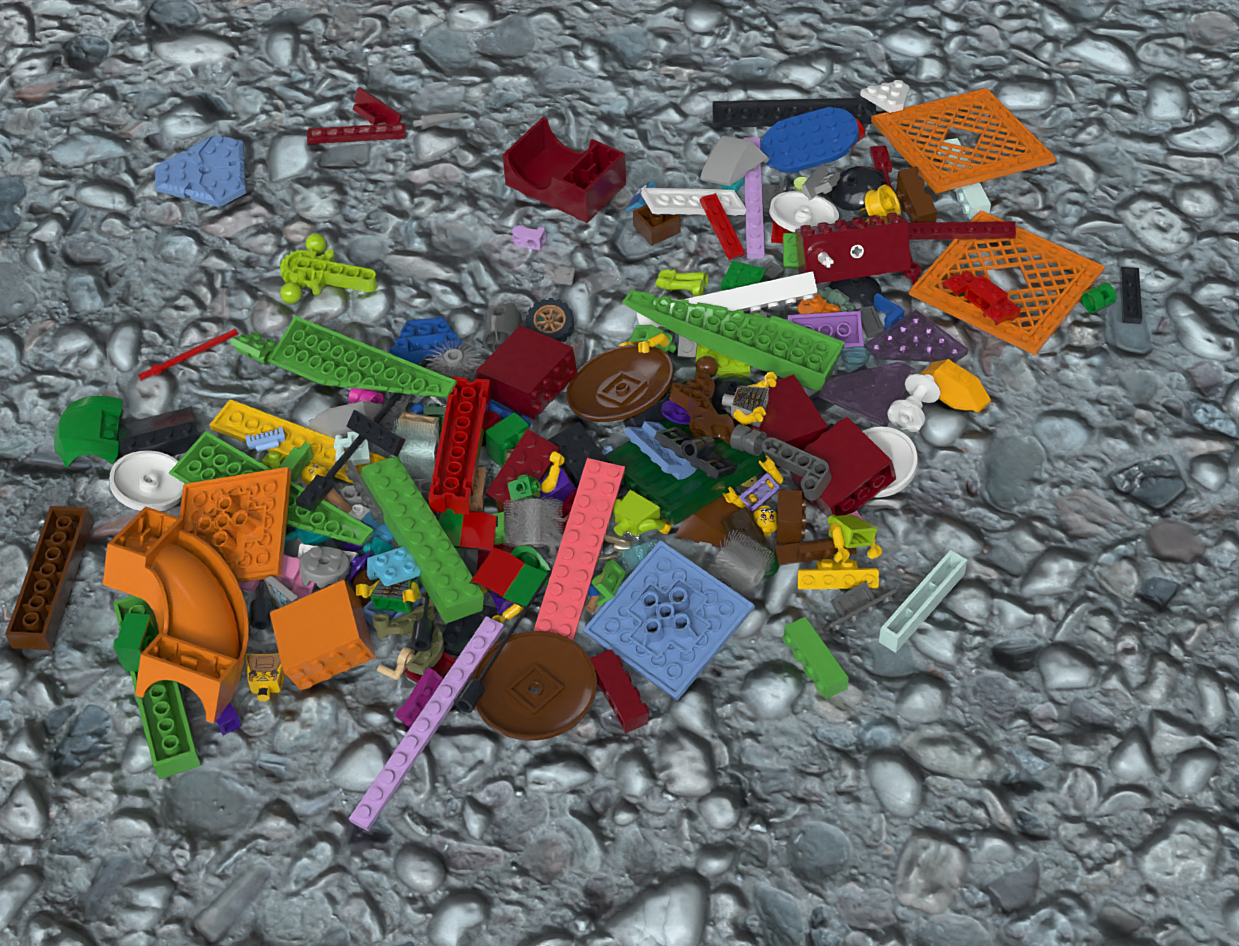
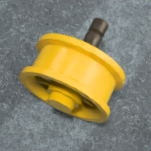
(880, 202)

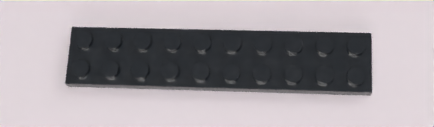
(768, 112)

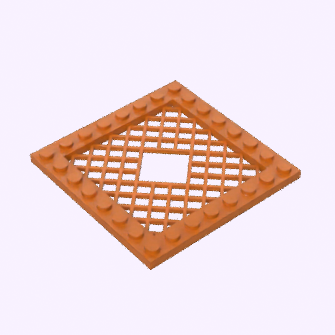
(939, 180)
(1084, 276)

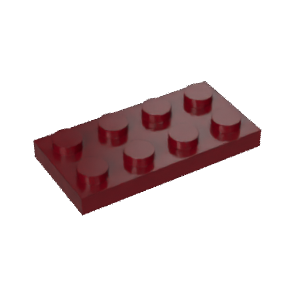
(528, 458)

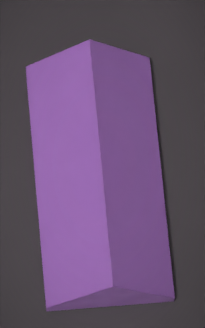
(839, 325)

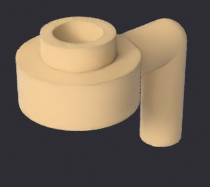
(404, 657)

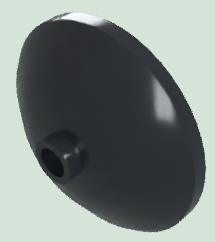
(853, 186)
(859, 290)
(727, 385)

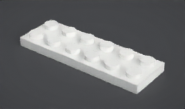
(687, 201)

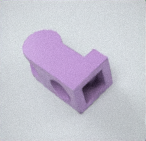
(529, 237)

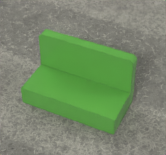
(297, 460)

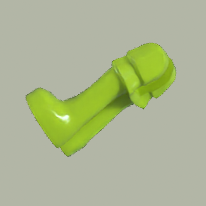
(693, 281)

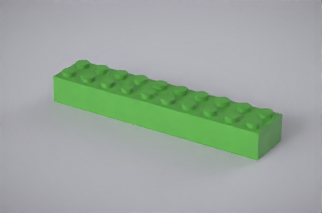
(419, 531)
(162, 711)

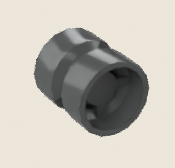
(747, 440)

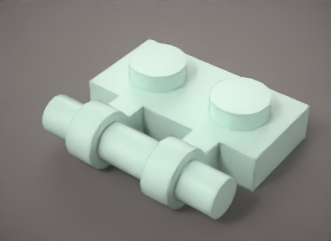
(360, 456)

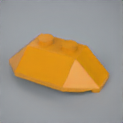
(958, 386)

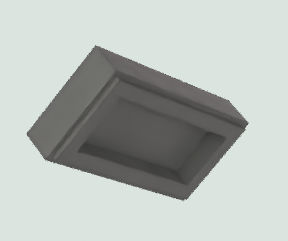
(870, 321)

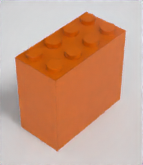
(322, 635)

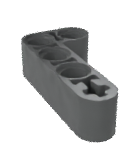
(780, 450)

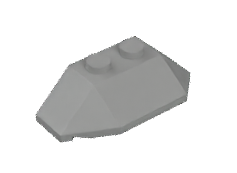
(334, 420)

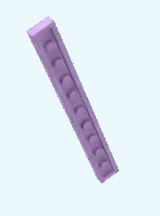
(754, 210)

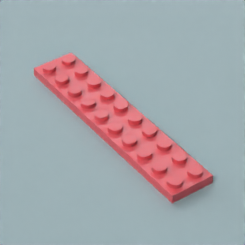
(580, 549)

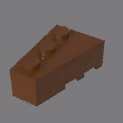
(913, 197)

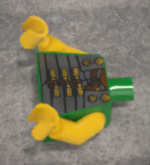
(395, 597)

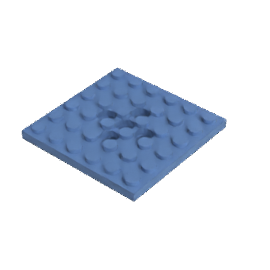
(670, 655)

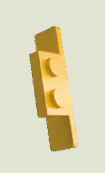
(837, 575)

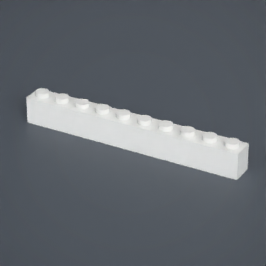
(755, 296)

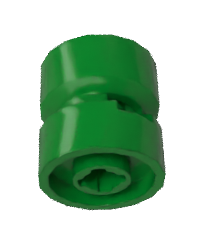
(1098, 297)

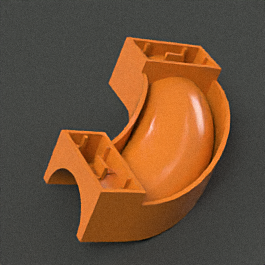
(194, 604)

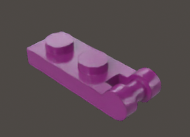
(419, 697)

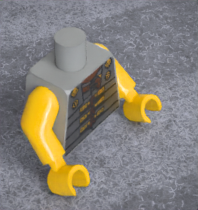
(750, 401)

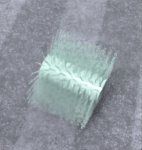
(418, 447)

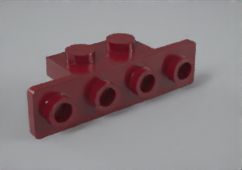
(374, 109)

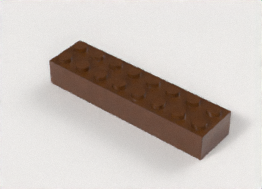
(49, 578)

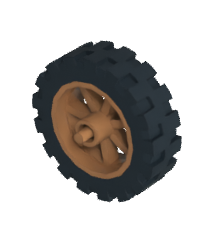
(551, 306)

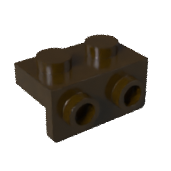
(746, 525)

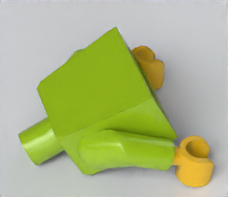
(637, 516)

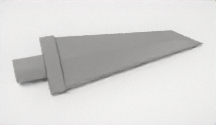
(435, 119)

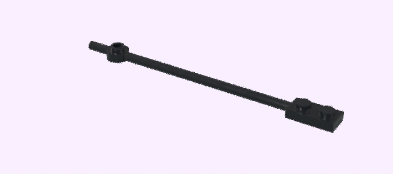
(320, 485)

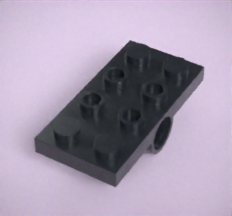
(697, 451)

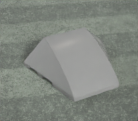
(730, 160)

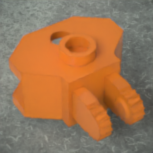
(816, 306)

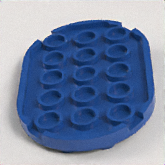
(810, 139)

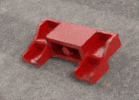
(984, 295)

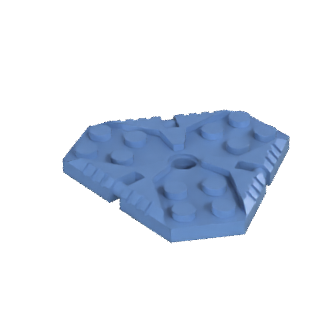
(206, 172)

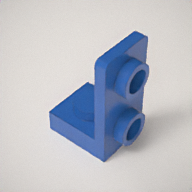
(893, 312)

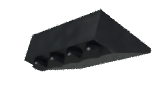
(165, 433)

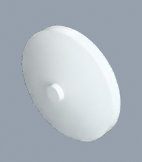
(795, 209)
(900, 451)
(145, 480)

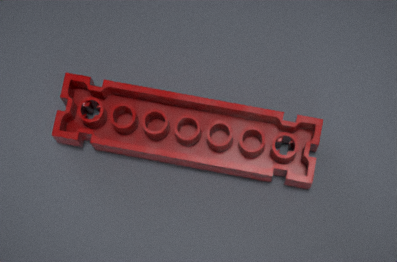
(460, 446)

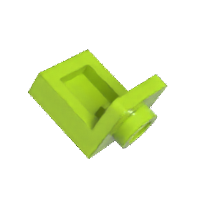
(273, 460)

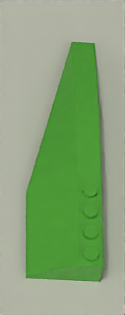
(751, 339)
(345, 362)
(216, 459)

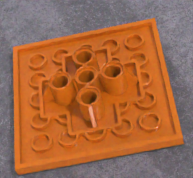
(241, 520)

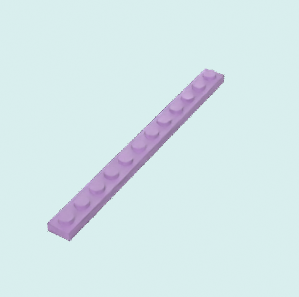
(425, 725)

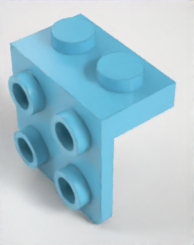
(392, 567)

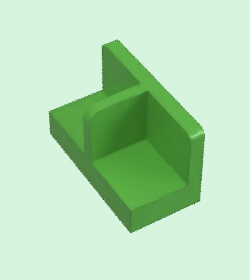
(608, 581)

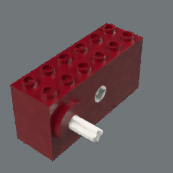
(854, 248)

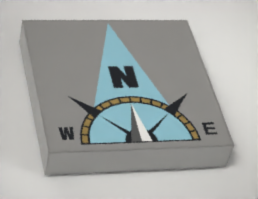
(279, 593)

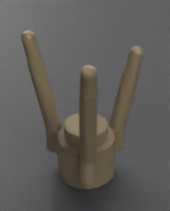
(619, 545)

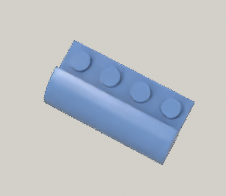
(662, 456)

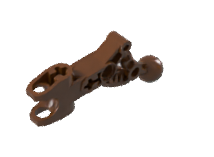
(697, 399)

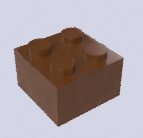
(655, 227)
(790, 517)

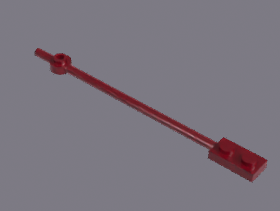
(881, 161)

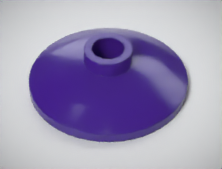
(675, 412)
(358, 564)

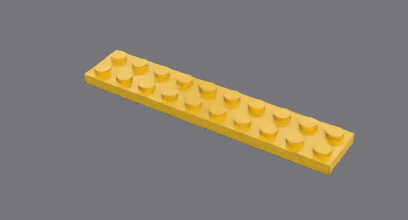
(241, 420)

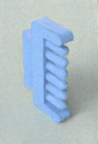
(265, 442)

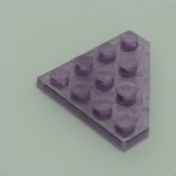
(915, 340)
(868, 390)

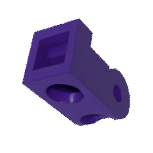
(228, 720)

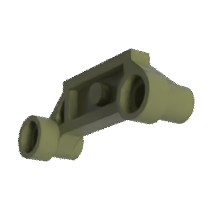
(404, 623)

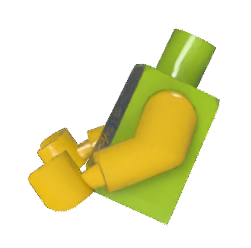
(850, 533)

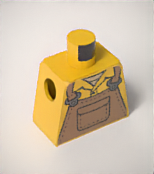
(265, 674)

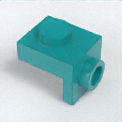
(377, 545)

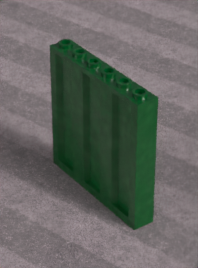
(685, 496)

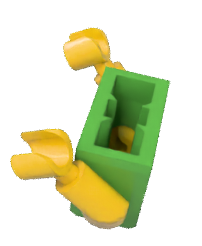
(650, 336)

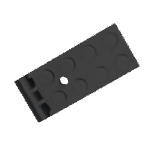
(575, 448)

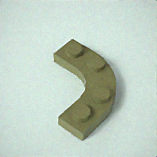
(428, 658)

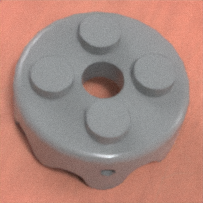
(312, 567)

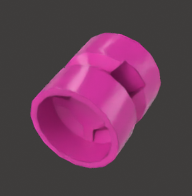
(359, 395)

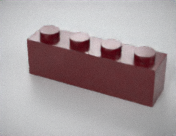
(619, 692)

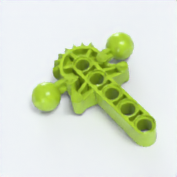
(307, 269)

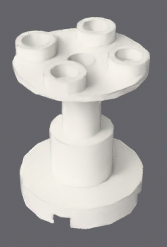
(908, 411)

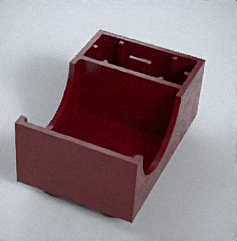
(563, 177)

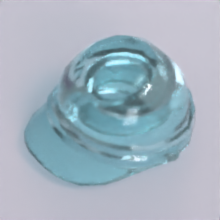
(855, 357)

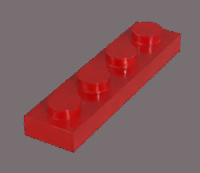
(722, 226)

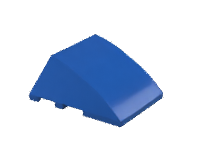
(419, 337)

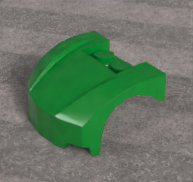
(89, 428)

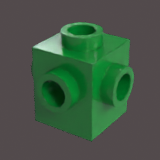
(524, 487)

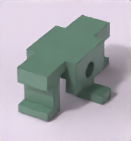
(836, 298)

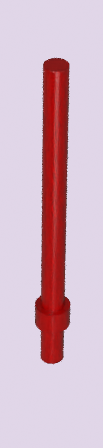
(157, 369)

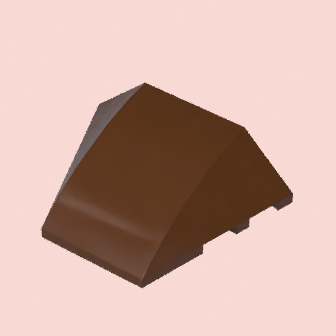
(706, 525)

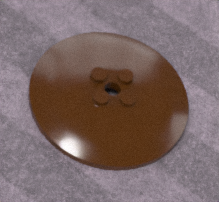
(619, 383)
(540, 661)

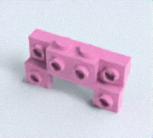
(290, 578)

